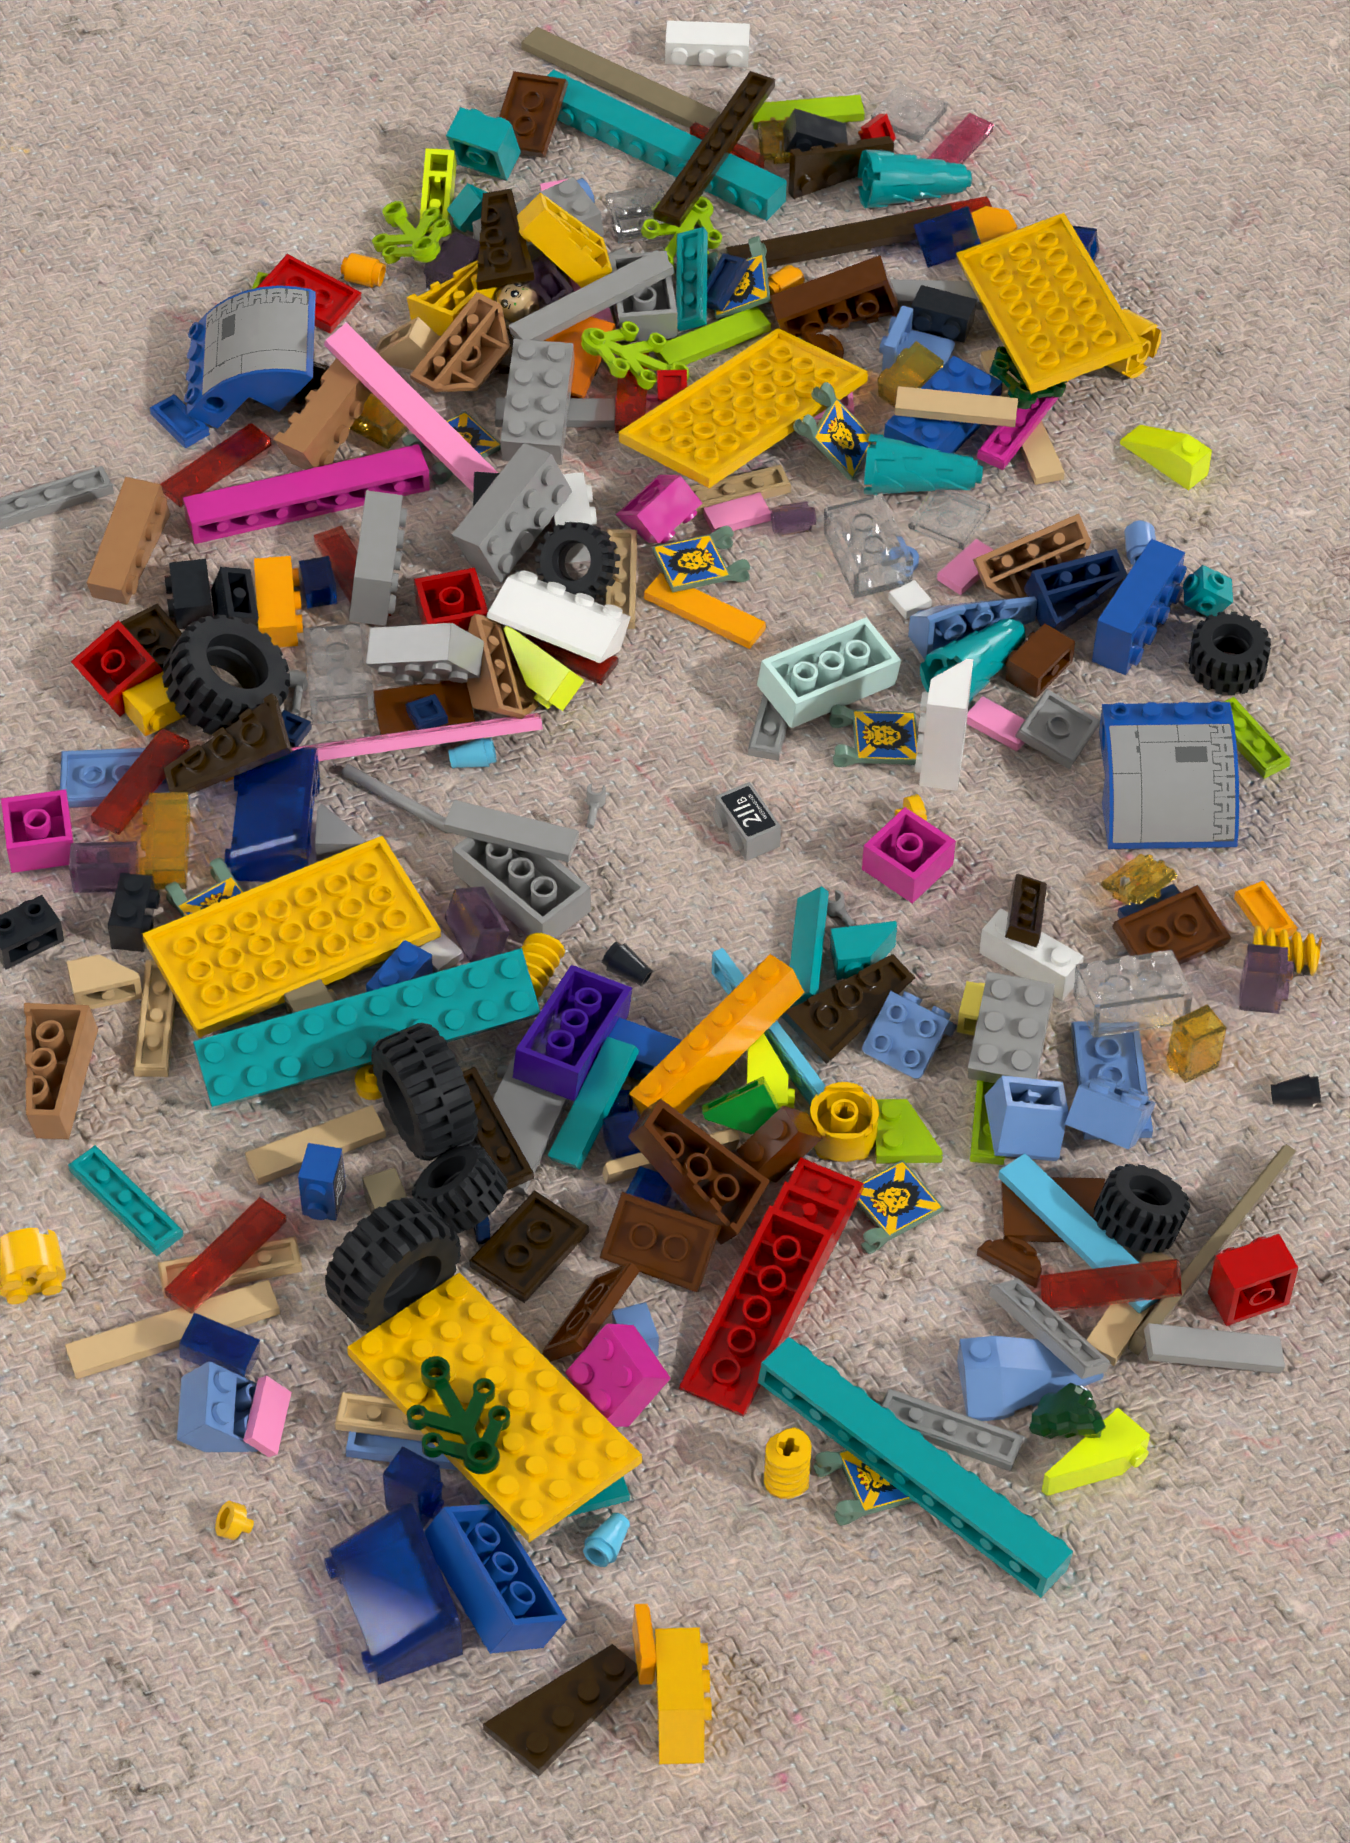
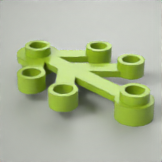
(699, 214)
(423, 247)
(631, 355)

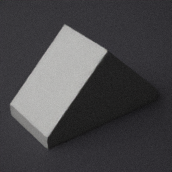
(333, 835)

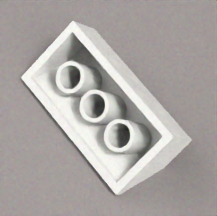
(560, 616)
(944, 727)

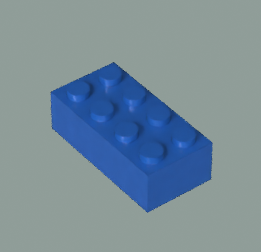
(942, 434)
(1139, 607)
(493, 1578)

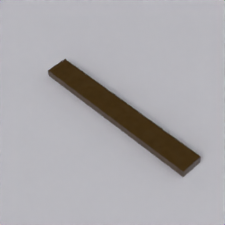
(714, 149)
(841, 238)

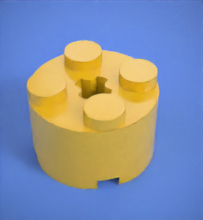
(1150, 338)
(845, 1122)
(30, 1264)

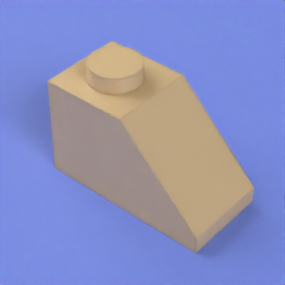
(407, 344)
(102, 982)

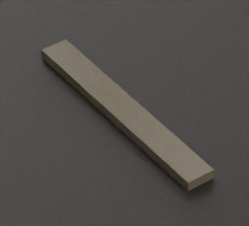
(618, 79)
(1216, 1243)

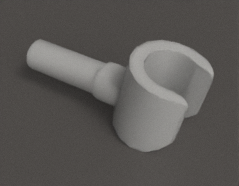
(299, 683)
(594, 801)
(837, 908)

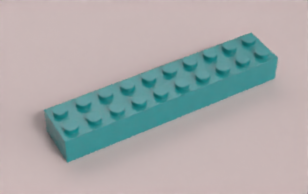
(343, 1032)

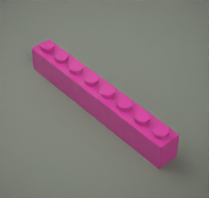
(304, 493)

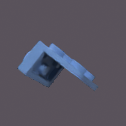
(902, 337)
(907, 1034)

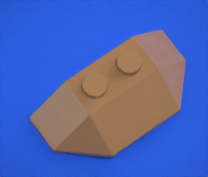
(467, 349)
(1010, 566)
(501, 683)

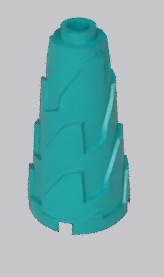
(904, 178)
(905, 467)
(986, 648)

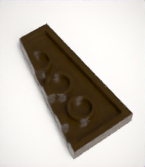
(502, 250)
(845, 1009)

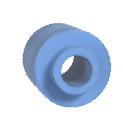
(1136, 539)

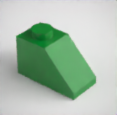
(744, 1107)

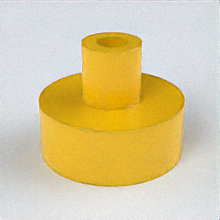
(914, 804)
(366, 1083)
(232, 1521)

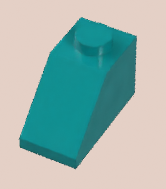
(467, 207)
(860, 946)

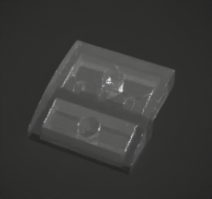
(631, 209)

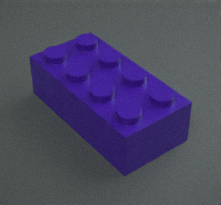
(570, 1032)

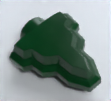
(1067, 1414)

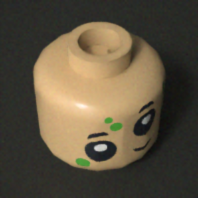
(517, 301)

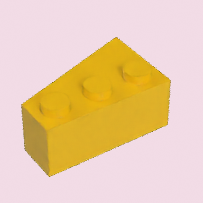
(564, 240)
(446, 300)
(681, 1694)

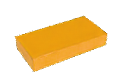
(1264, 909)
(644, 1644)

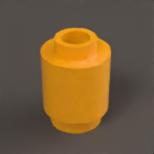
(363, 270)
(784, 279)

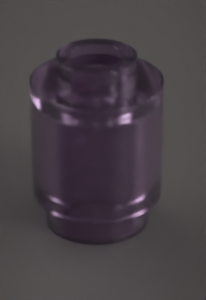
(793, 518)

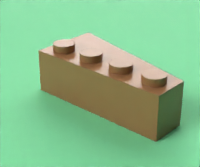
(325, 419)
(128, 540)
(57, 1062)

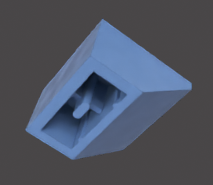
(1110, 1111)
(1027, 1117)
(215, 1409)

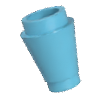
(473, 754)
(605, 1542)

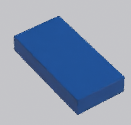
(173, 417)

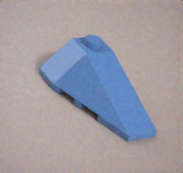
(951, 622)
(1009, 1374)

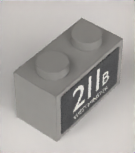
(747, 821)

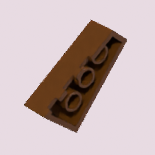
(837, 299)
(698, 1168)

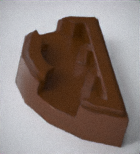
(827, 343)
(1013, 1257)

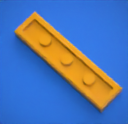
(706, 612)

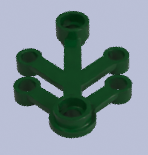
(1002, 364)
(459, 1422)

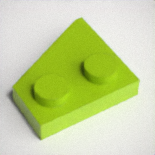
(903, 1135)

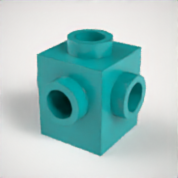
(1208, 591)

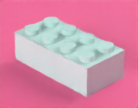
(828, 672)

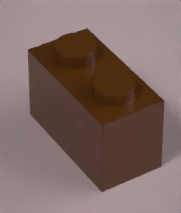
(1039, 660)
(780, 1143)

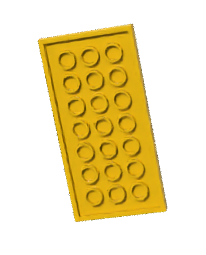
(1049, 303)
(740, 407)
(289, 934)
(556, 1441)

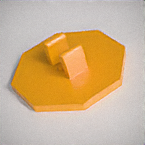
(993, 223)

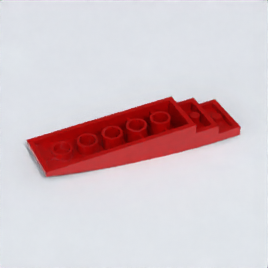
(771, 1285)

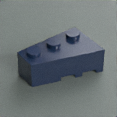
(1075, 587)

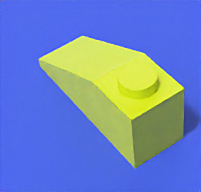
(438, 181)
(1171, 453)
(542, 672)
(764, 1062)
(1097, 1459)

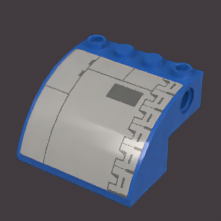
(252, 348)
(1169, 775)

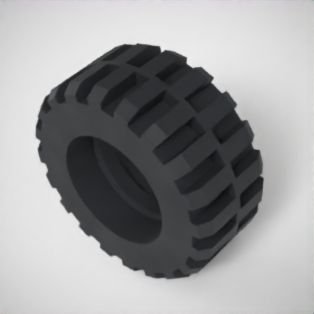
(234, 648)
(424, 1091)
(391, 1261)

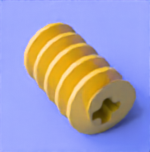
(1299, 951)
(542, 957)
(787, 1463)

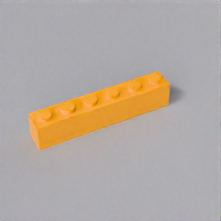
(720, 1037)

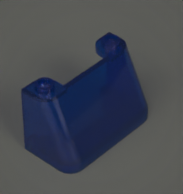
(274, 817)
(397, 1595)

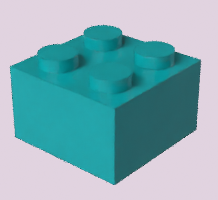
(483, 143)

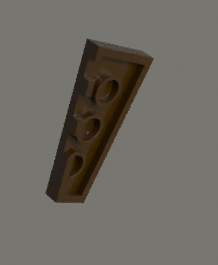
(827, 167)
(244, 745)
(557, 1713)

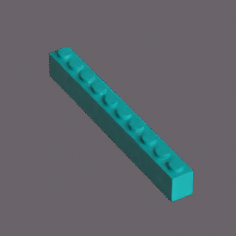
(666, 147)
(915, 1466)

